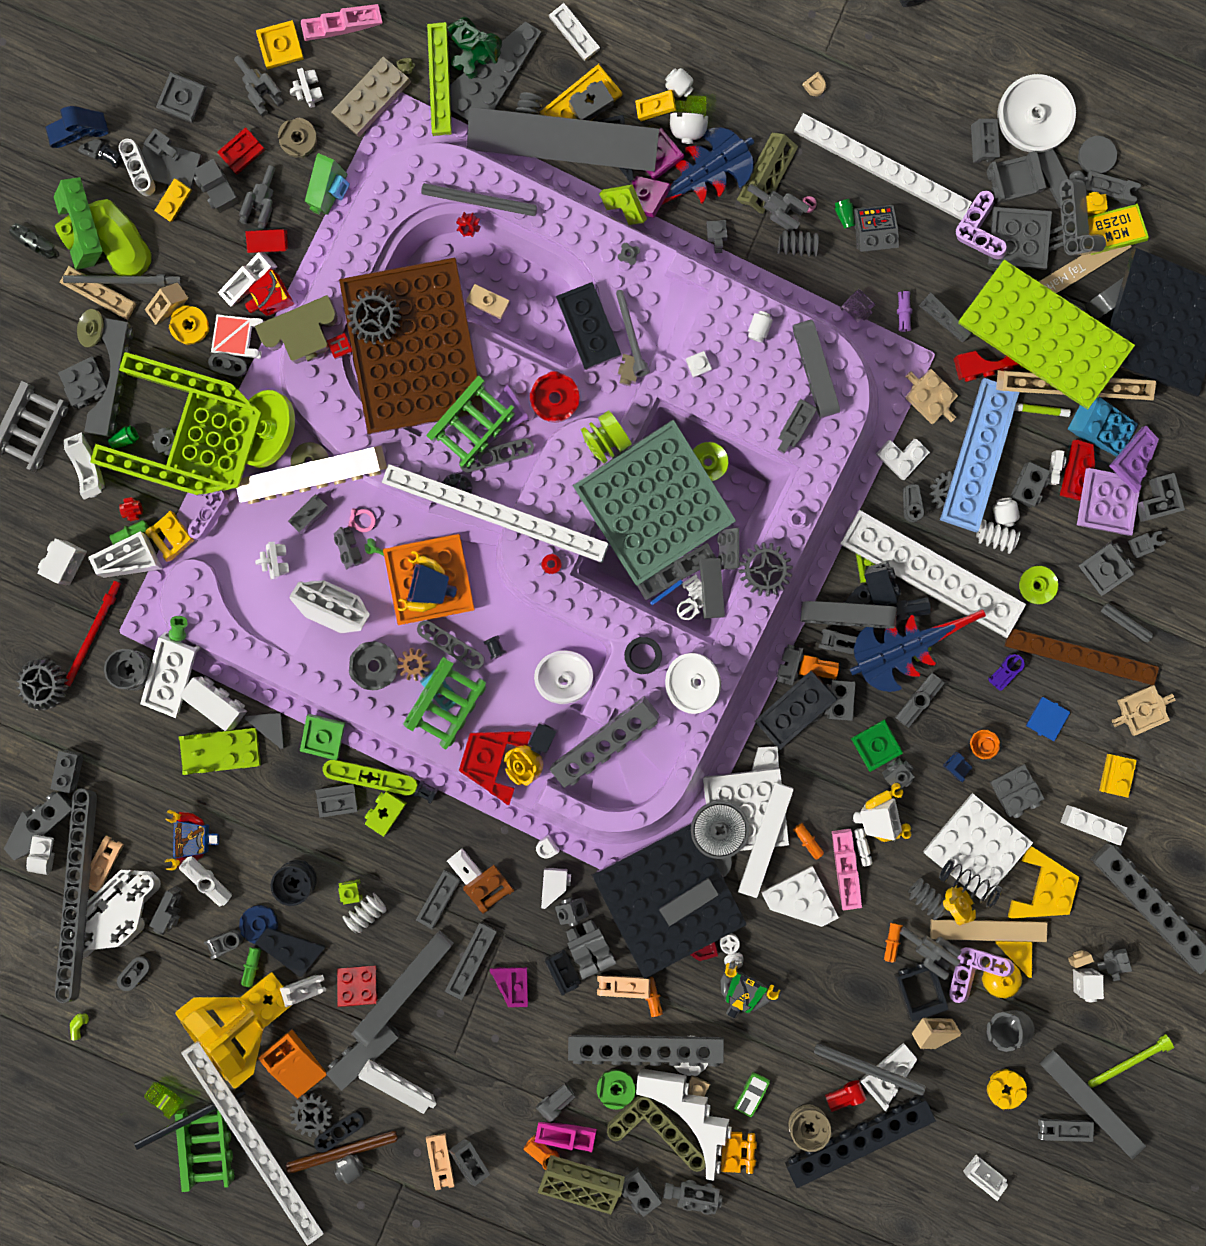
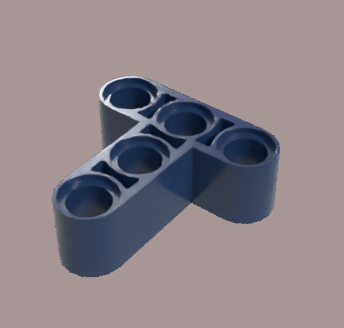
(75, 124)

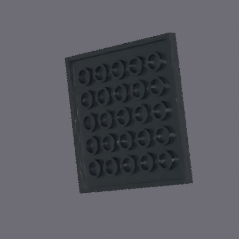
(1165, 318)
(650, 879)

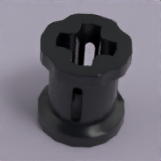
(110, 156)
(495, 647)
(425, 792)

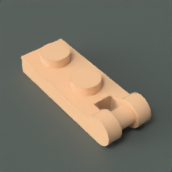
(103, 863)
(624, 986)
(440, 1161)

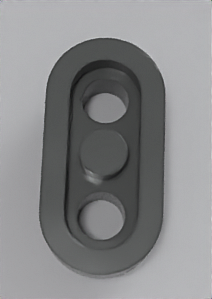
(228, 365)
(134, 972)

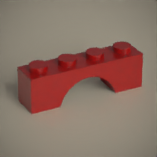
(972, 365)

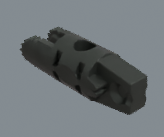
(32, 240)

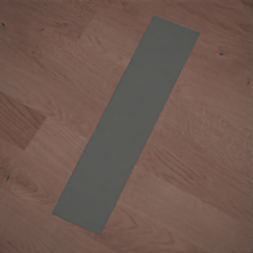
(562, 139)

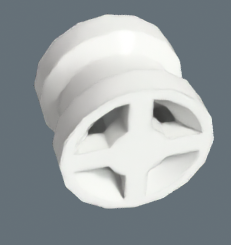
(729, 947)

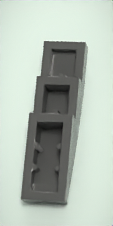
(675, 571)

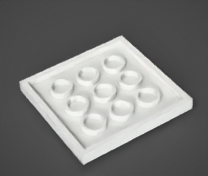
(749, 793)
(980, 843)

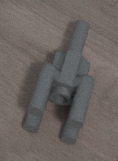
(258, 85)
(259, 200)
(780, 206)
(933, 952)

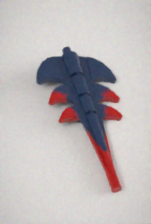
(728, 155)
(878, 660)

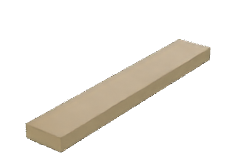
(989, 930)

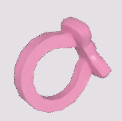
(354, 512)

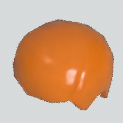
(985, 744)

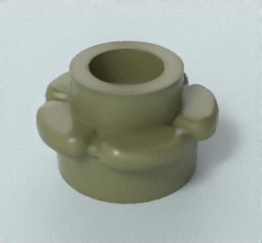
(405, 65)

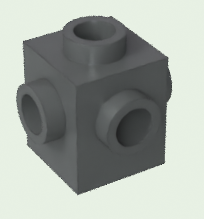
(158, 443)
(899, 772)
(571, 911)

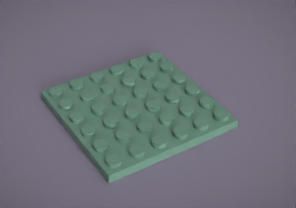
(654, 502)

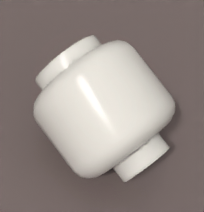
(679, 82)
(1006, 512)

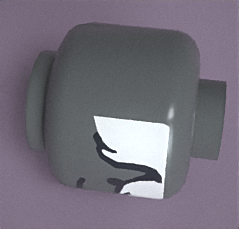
(349, 1168)

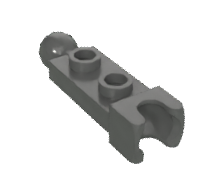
(1112, 187)

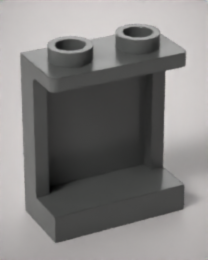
(1016, 178)

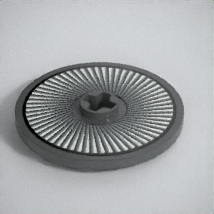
(718, 814)

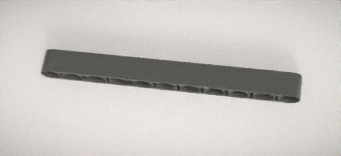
(69, 902)

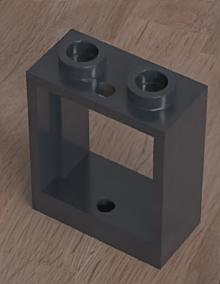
(927, 1009)

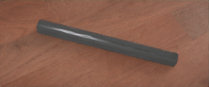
(479, 199)
(869, 1069)

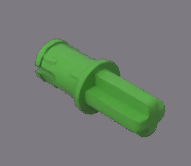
(128, 531)
(251, 966)

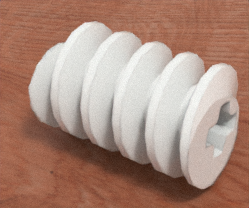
(997, 536)
(365, 914)

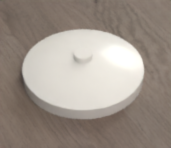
(1036, 113)

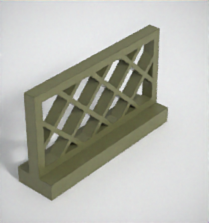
(581, 1177)

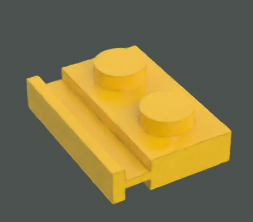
(1117, 775)

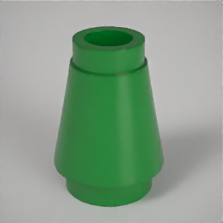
(845, 213)
(124, 437)

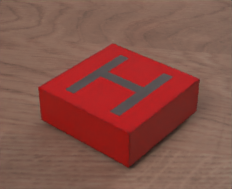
(339, 346)

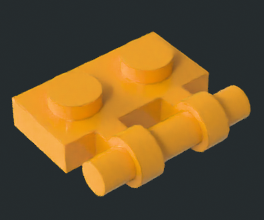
(731, 1153)

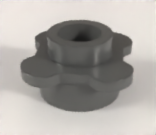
(631, 259)

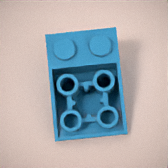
(1103, 426)

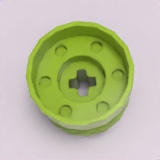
(606, 437)

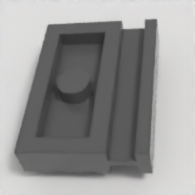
(336, 800)

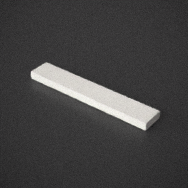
(765, 839)

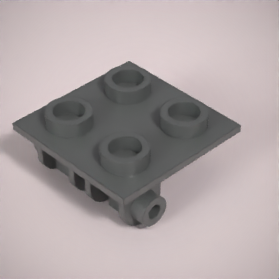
(729, 548)

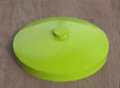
(274, 428)

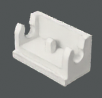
(302, 990)
(986, 1177)

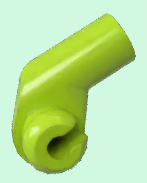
(75, 1025)

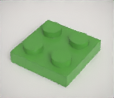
(322, 736)

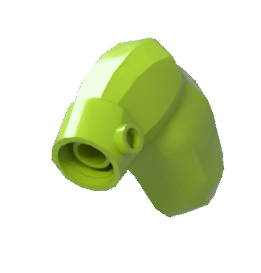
(117, 238)

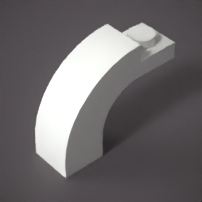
(88, 473)

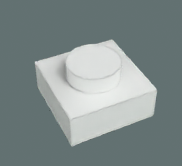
(698, 364)

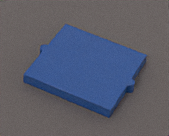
(666, 592)
(1047, 719)

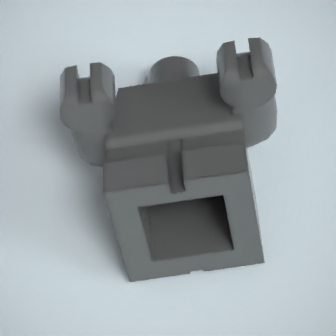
(1115, 963)

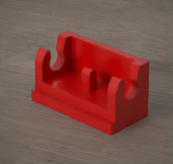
(266, 241)

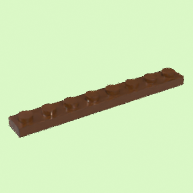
(1082, 656)

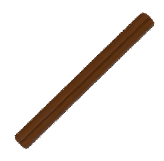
(342, 1151)

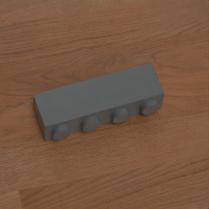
(347, 1068)

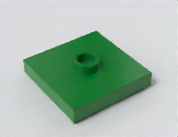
(876, 745)

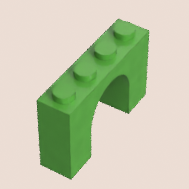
(72, 199)

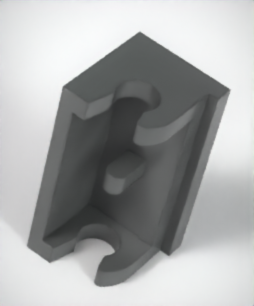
(985, 140)
(308, 514)

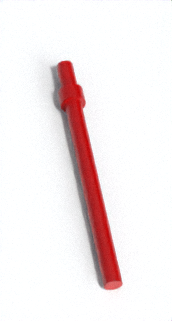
(108, 599)

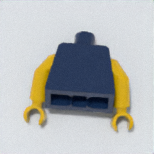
(427, 585)

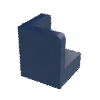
(957, 766)

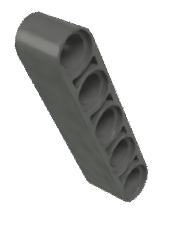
(816, 368)
(848, 614)

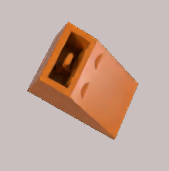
(292, 1064)

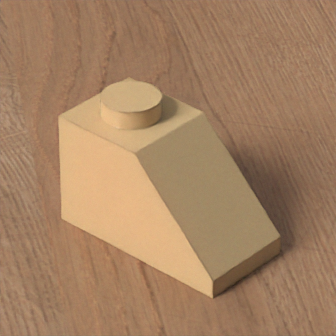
(166, 302)
(935, 1032)

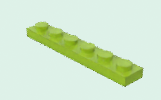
(439, 79)

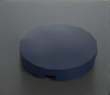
(255, 921)

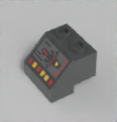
(876, 228)

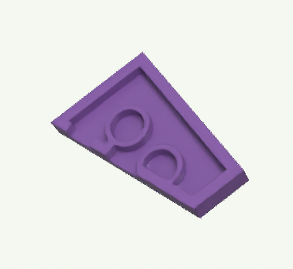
(507, 399)
(1134, 458)

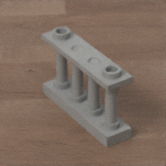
(17, 410)

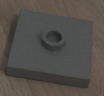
(181, 97)

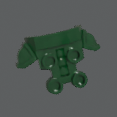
(477, 46)

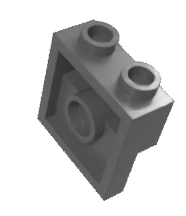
(83, 382)
(1107, 568)
(1017, 791)
(167, 914)

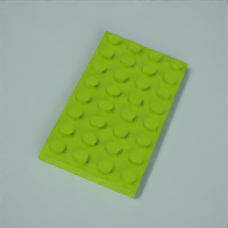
(1046, 334)

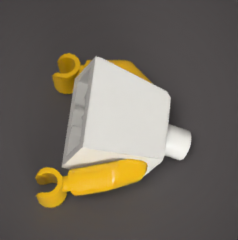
(882, 818)

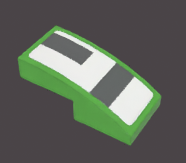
(752, 1094)

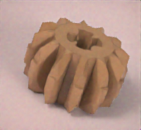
(415, 671)

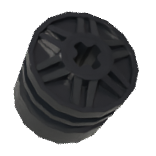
(290, 892)

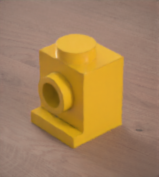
(1096, 203)

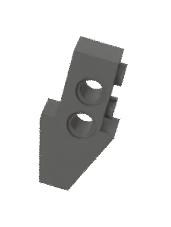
(21, 836)

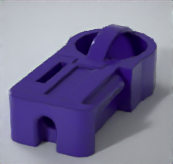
(1004, 675)

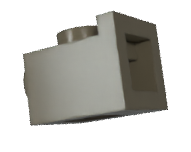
(626, 371)

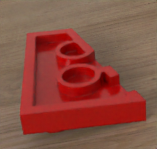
(1080, 458)

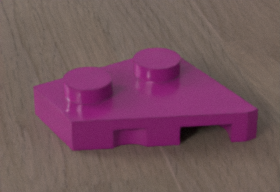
(512, 984)

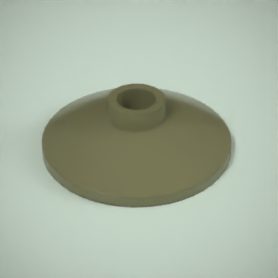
(90, 328)
(307, 450)

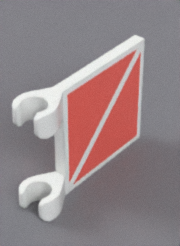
(233, 336)

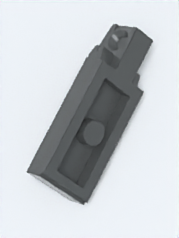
(796, 425)

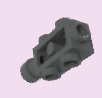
(694, 1197)

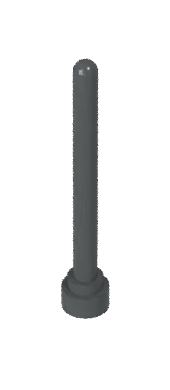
(640, 366)

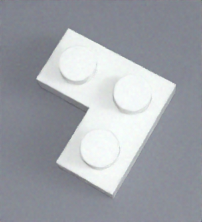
(902, 462)

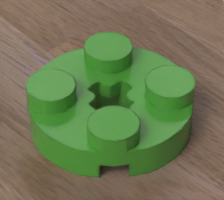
(624, 1081)

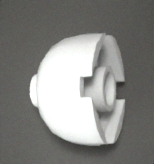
(688, 127)

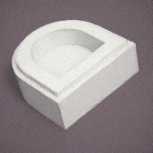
(547, 848)

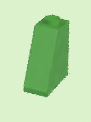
(322, 177)

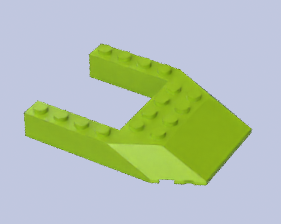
(210, 438)

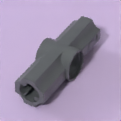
(911, 710)

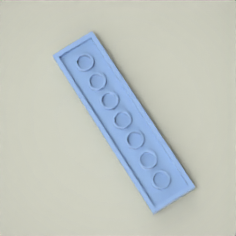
(979, 456)

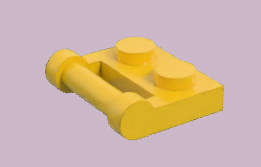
(174, 532)

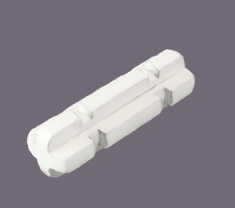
(863, 847)

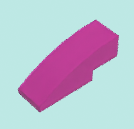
(565, 1136)

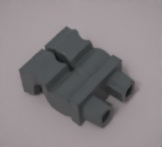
(585, 944)

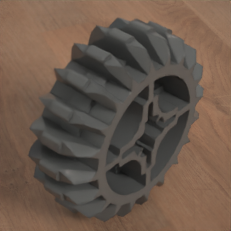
(381, 311)
(765, 560)
(36, 697)

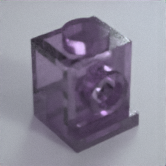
(858, 306)

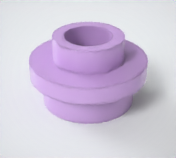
(801, 514)

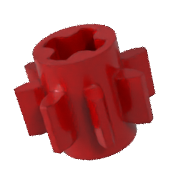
(468, 224)
(131, 509)

